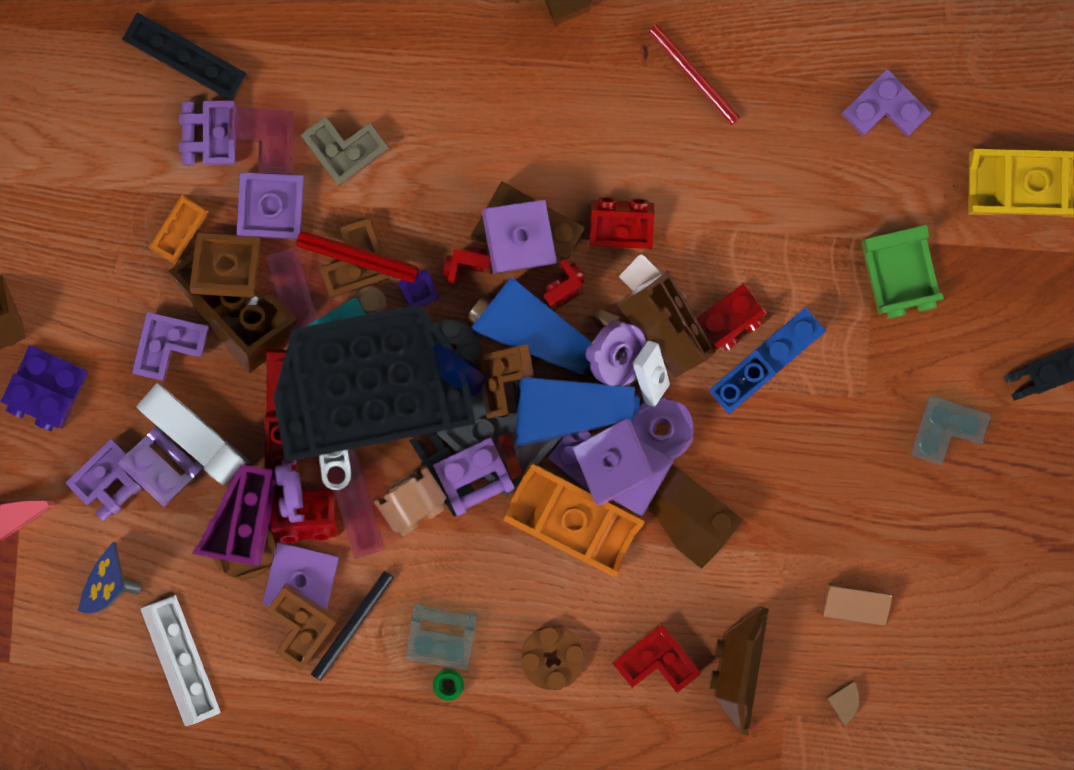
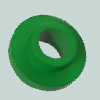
(445, 694)

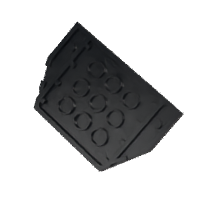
(365, 384)

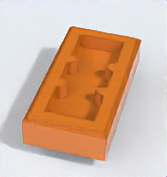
(179, 229)

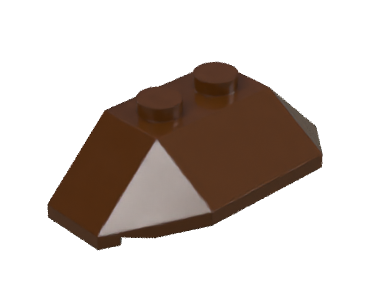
(739, 667)

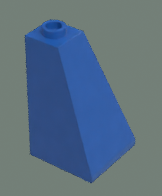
(522, 319)
(568, 408)

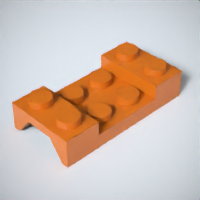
(571, 519)

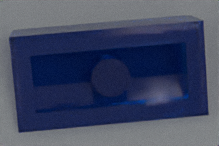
(458, 369)

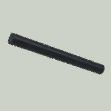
(352, 625)

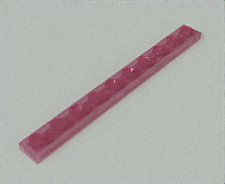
(354, 497)

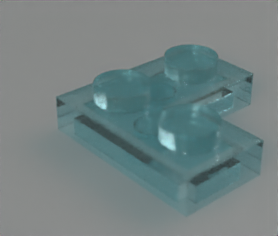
(940, 422)

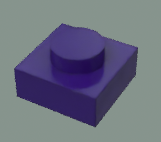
(421, 291)

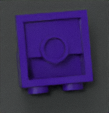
(44, 389)

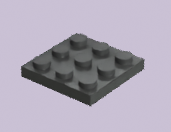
(486, 428)

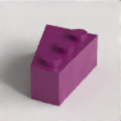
(242, 519)

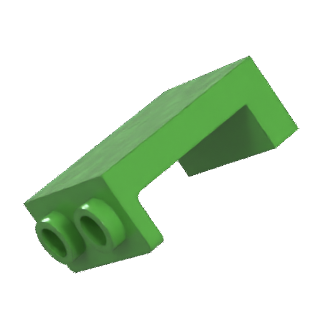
(901, 272)

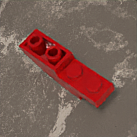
(273, 443)

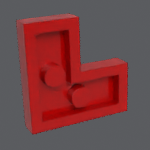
(659, 652)

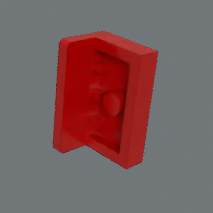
(472, 259)

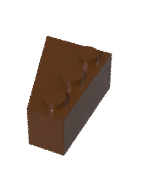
(563, 230)

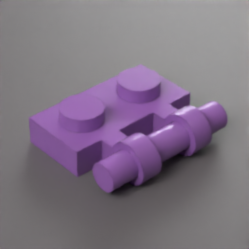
(215, 144)
(98, 474)

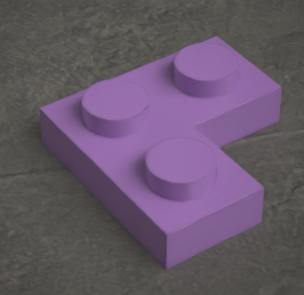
(888, 98)
(161, 337)

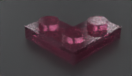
(273, 132)

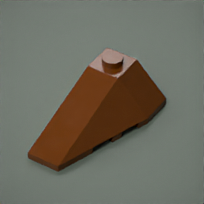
(241, 323)
(692, 517)

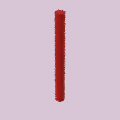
(694, 74)

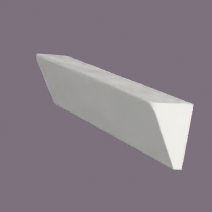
(180, 660)

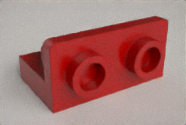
(622, 223)
(562, 291)
(731, 317)
(318, 521)

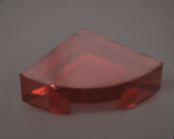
(510, 456)

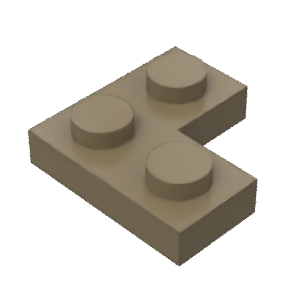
(342, 157)

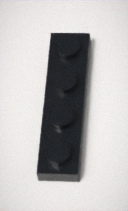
(184, 57)

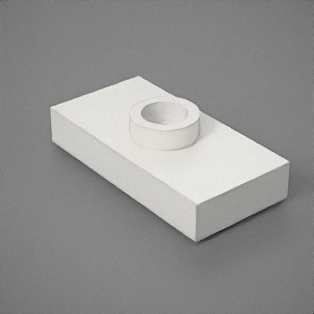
(651, 373)

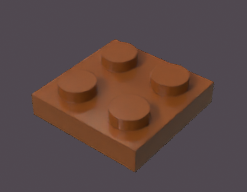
(225, 265)

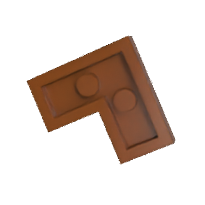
(346, 277)
(502, 369)
(308, 623)

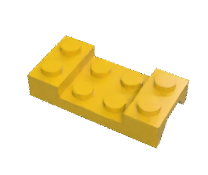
(1021, 182)

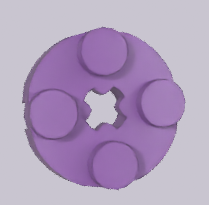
(604, 349)
(668, 413)
(292, 491)

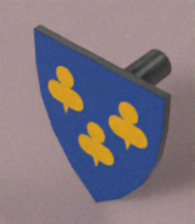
(106, 583)

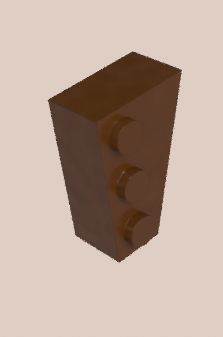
(668, 320)

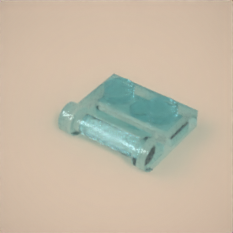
(440, 647)

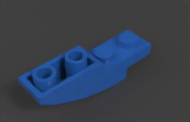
(767, 360)

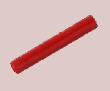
(357, 256)

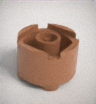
(411, 500)

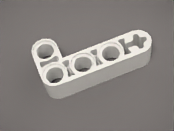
(192, 434)

